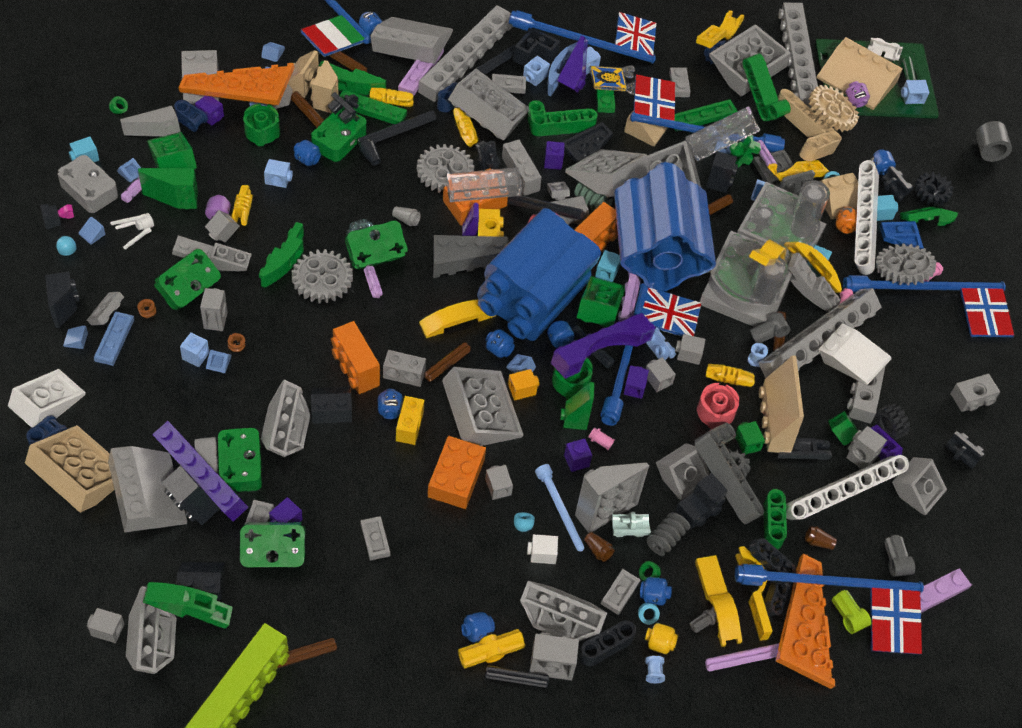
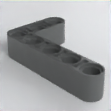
(722, 465)

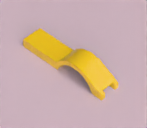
(715, 34)
(800, 167)
(768, 253)
(756, 601)
(723, 603)

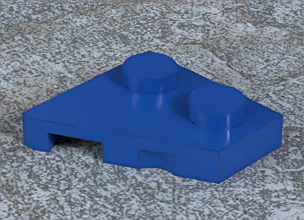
(901, 233)

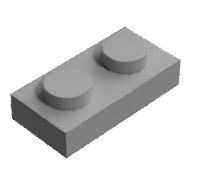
(680, 77)
(510, 83)
(558, 190)
(105, 308)
(259, 514)
(375, 538)
(620, 591)

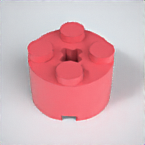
(717, 405)

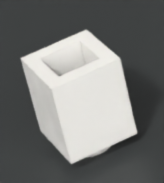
(543, 549)

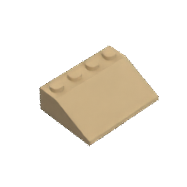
(856, 63)
(781, 407)
(73, 467)

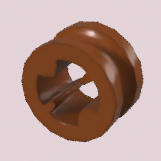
(146, 313)
(236, 348)

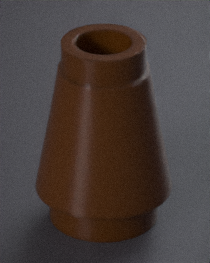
(819, 538)
(600, 547)

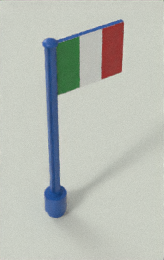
(335, 33)

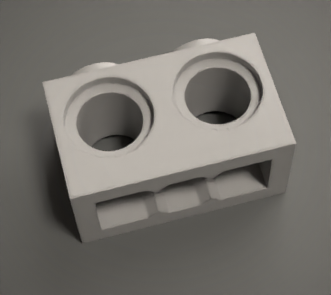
(404, 368)

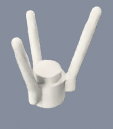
(142, 222)

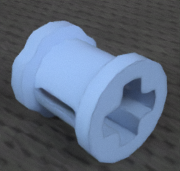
(758, 352)
(655, 669)

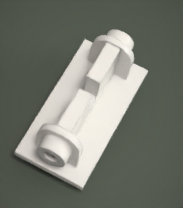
(891, 50)

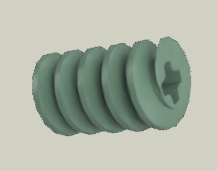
(591, 198)

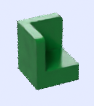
(843, 428)

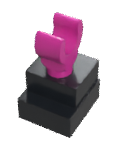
(51, 215)

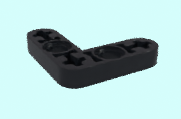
(762, 551)

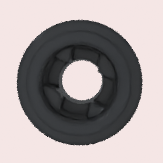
(370, 151)

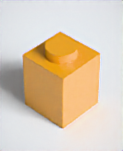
(523, 384)

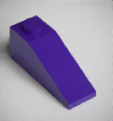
(574, 71)

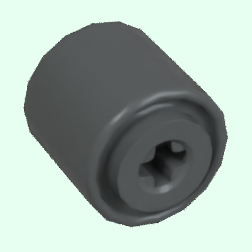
(993, 141)

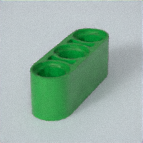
(776, 511)

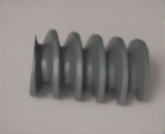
(667, 533)

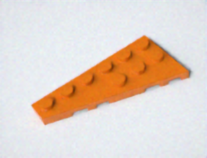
(242, 84)
(806, 630)

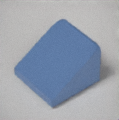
(272, 51)
(129, 170)
(92, 231)
(76, 337)
(218, 361)
(521, 363)

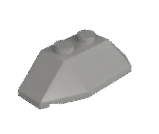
(286, 420)
(561, 612)
(150, 636)

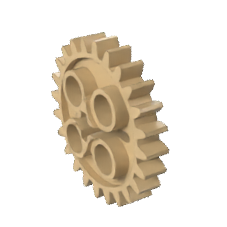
(833, 108)

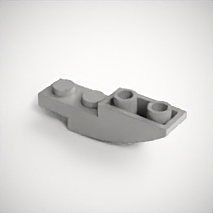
(222, 256)
(812, 287)

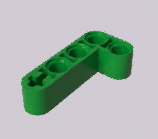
(763, 89)
(559, 122)

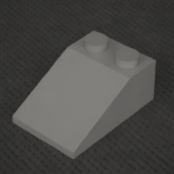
(198, 62)

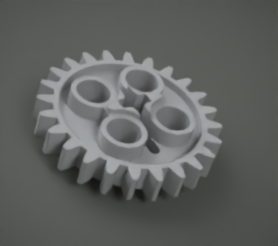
(439, 162)
(917, 268)
(322, 276)

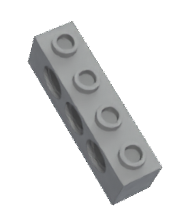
(865, 409)

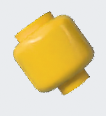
(661, 638)

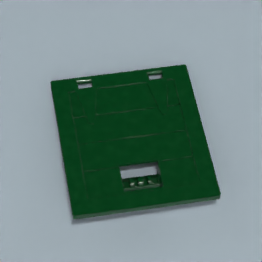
(893, 105)

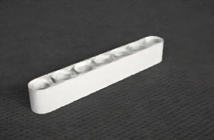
(869, 223)
(854, 483)

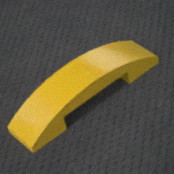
(818, 261)
(450, 316)

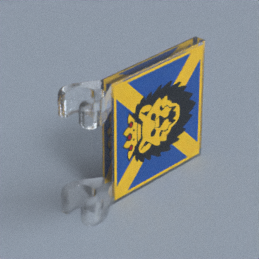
(612, 78)

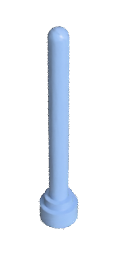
(544, 473)

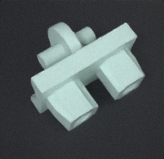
(630, 524)

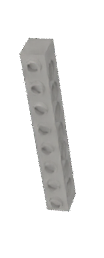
(798, 44)
(465, 53)
(806, 344)

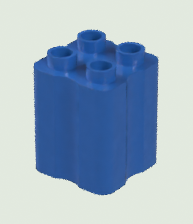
(664, 227)
(537, 275)

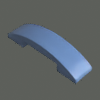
(556, 67)

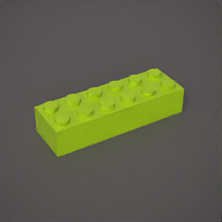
(243, 681)

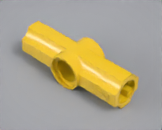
(491, 648)

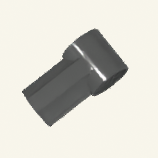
(775, 326)
(899, 561)

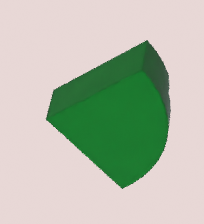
(946, 217)

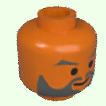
(846, 220)

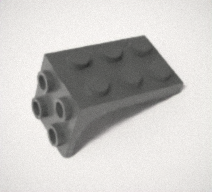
(790, 183)

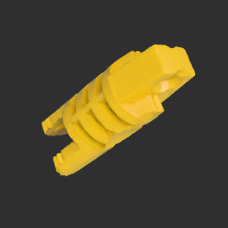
(392, 97)
(465, 127)
(242, 205)
(730, 375)

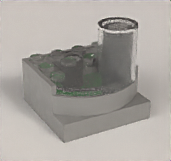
(787, 216)
(744, 286)

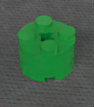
(261, 124)
(573, 384)

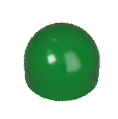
(113, 108)
(656, 570)

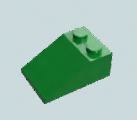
(172, 151)
(170, 185)
(601, 302)

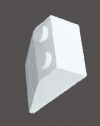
(853, 354)
(44, 396)

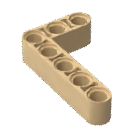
(821, 138)

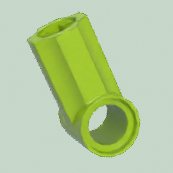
(853, 617)

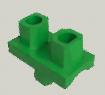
(744, 150)

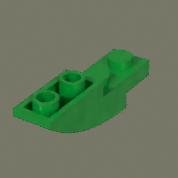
(356, 81)
(283, 259)
(190, 601)

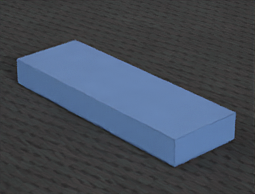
(114, 338)

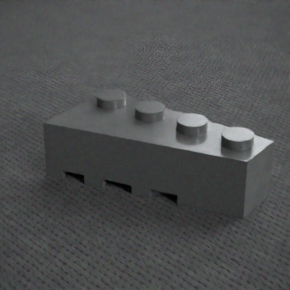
(464, 252)

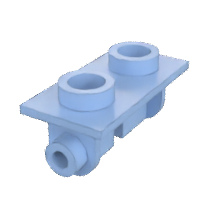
(660, 347)

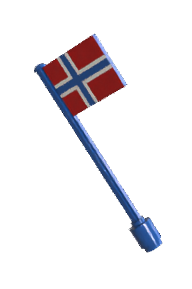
(656, 105)
(982, 302)
(893, 605)

